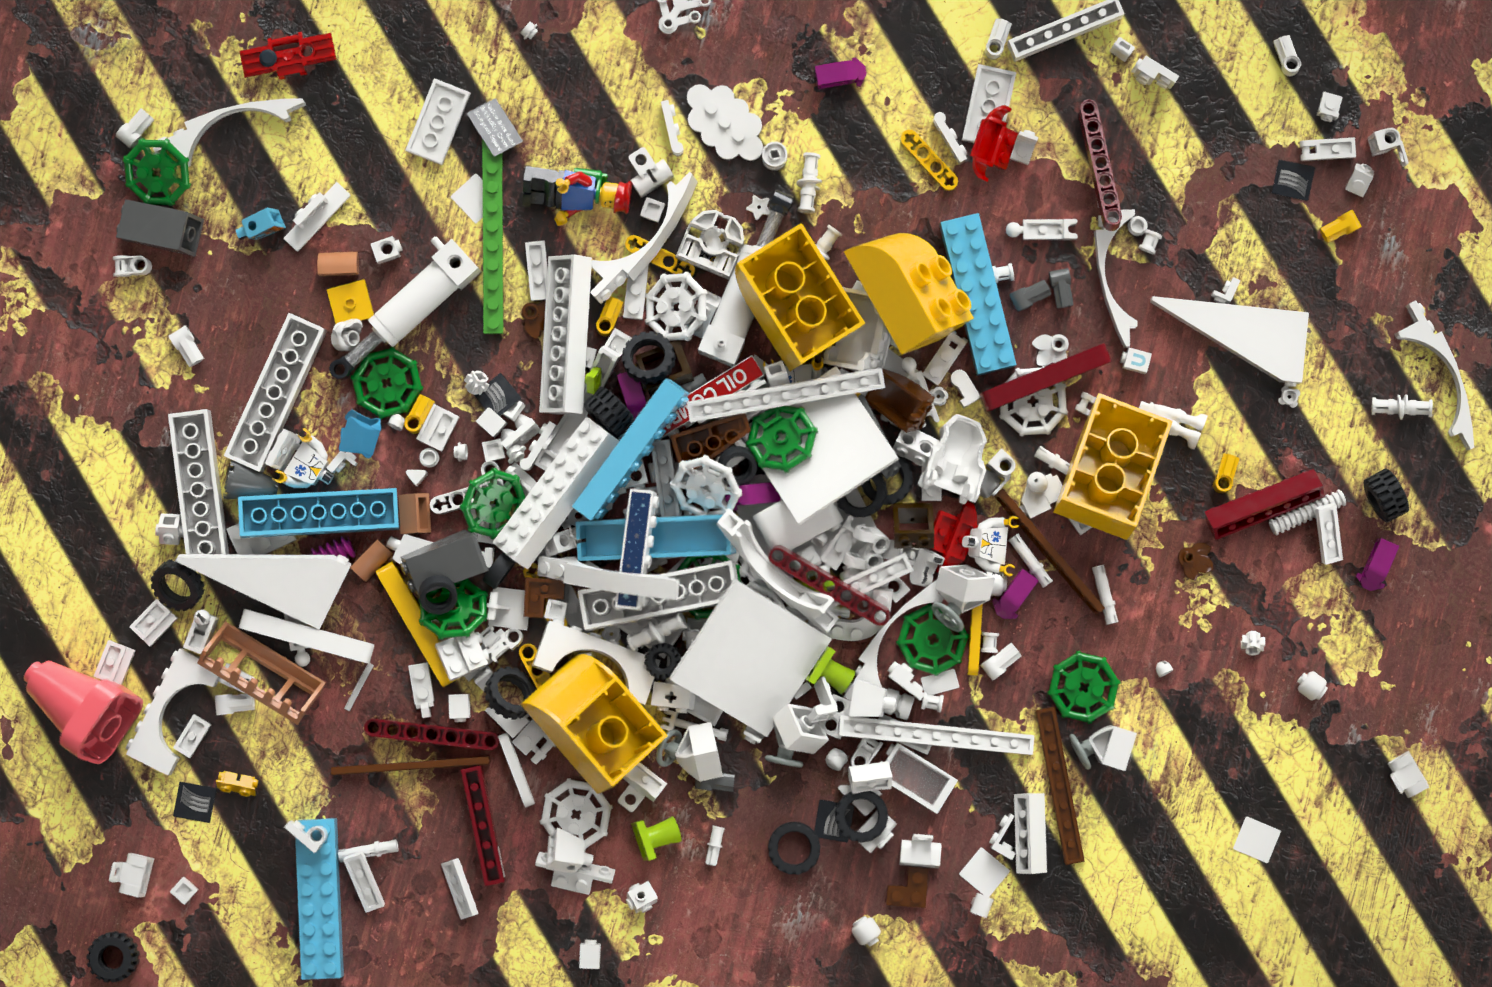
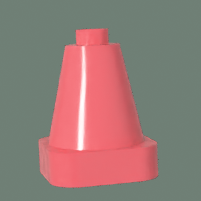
(85, 710)

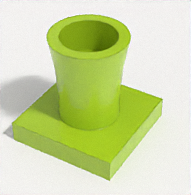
(835, 674)
(655, 836)

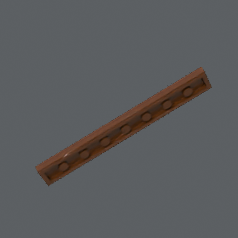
(1049, 552)
(399, 766)
(1059, 785)

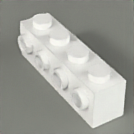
(1030, 833)

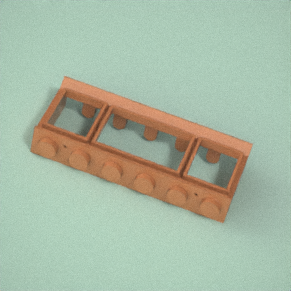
(270, 659)

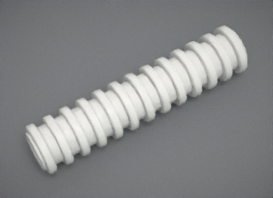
(1305, 513)

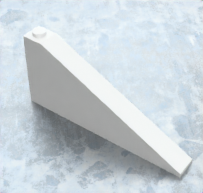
(1261, 336)
(290, 583)

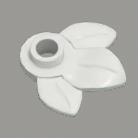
(1048, 351)

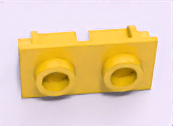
(245, 787)

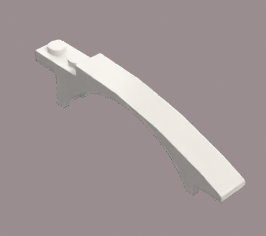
(187, 139)
(616, 271)
(1120, 319)
(1422, 333)
(607, 360)
(575, 573)
(808, 602)
(869, 657)

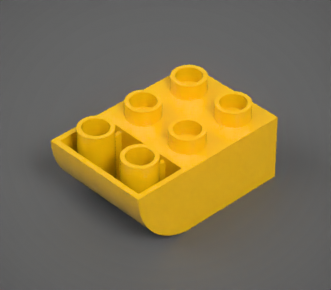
(594, 721)

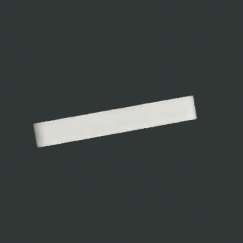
(306, 636)

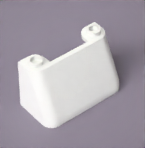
(867, 345)
(781, 527)

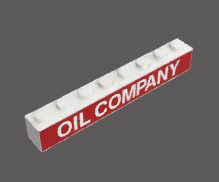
(727, 383)

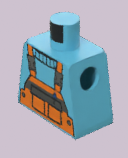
(261, 224)

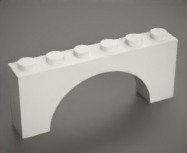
(562, 640)
(149, 742)

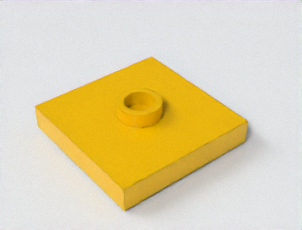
(350, 302)

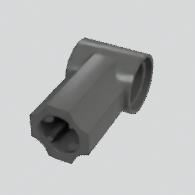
(1060, 283)
(1027, 296)
(722, 783)

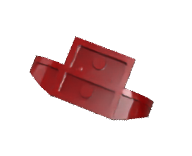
(993, 143)
(949, 534)

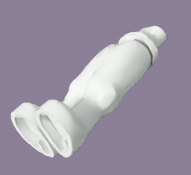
(1179, 416)

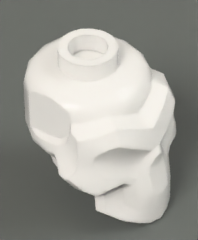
(346, 334)

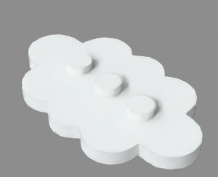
(724, 122)

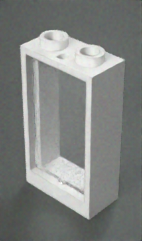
(919, 777)

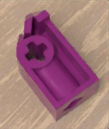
(840, 73)
(632, 394)
(756, 494)
(1378, 565)
(1014, 595)

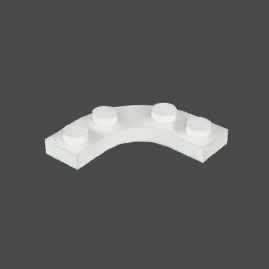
(862, 628)

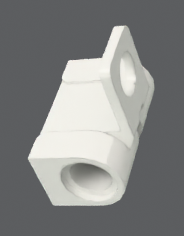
(1380, 146)
(650, 174)
(994, 464)
(1407, 775)
(870, 777)
(642, 784)
(883, 838)
(920, 852)
(132, 874)

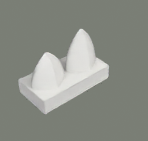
(525, 431)

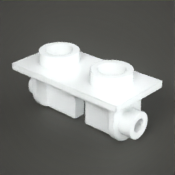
(526, 480)

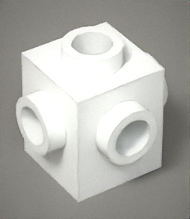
(169, 529)
(693, 628)
(644, 891)

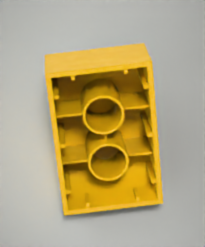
(910, 289)
(796, 297)
(1113, 466)

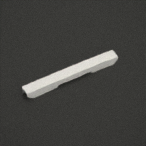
(365, 674)

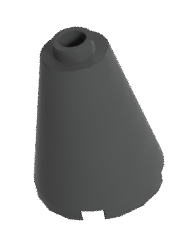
(247, 482)

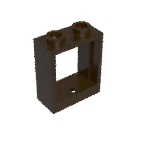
(679, 378)
(913, 514)

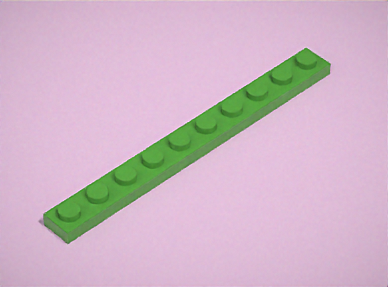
(492, 242)

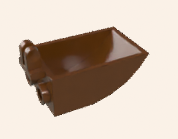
(901, 401)

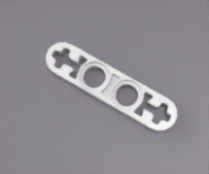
(516, 769)

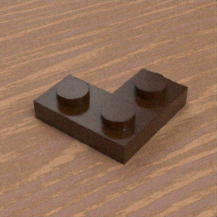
(537, 590)
(914, 893)

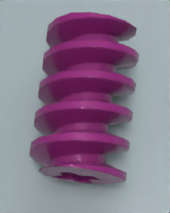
(343, 548)

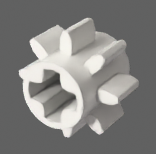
(476, 382)
(1252, 643)

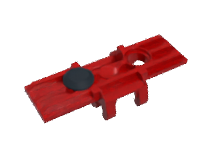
(289, 61)

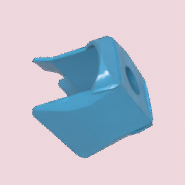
(359, 434)

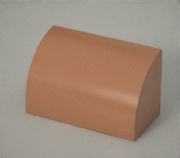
(338, 264)
(414, 513)
(371, 560)

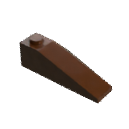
(710, 438)

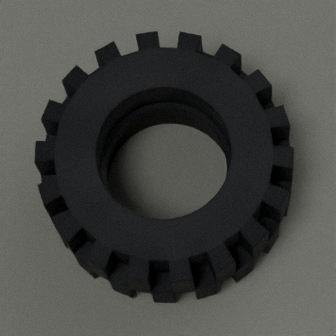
(609, 412)
(1386, 495)
(97, 963)

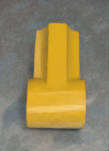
(1343, 225)
(609, 314)
(419, 412)
(1226, 471)

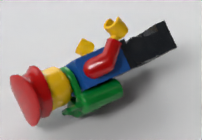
(573, 191)

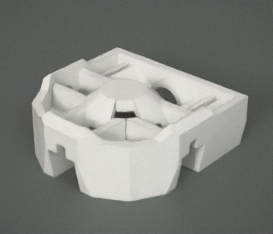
(710, 236)

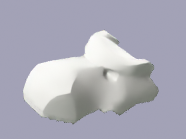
(957, 459)

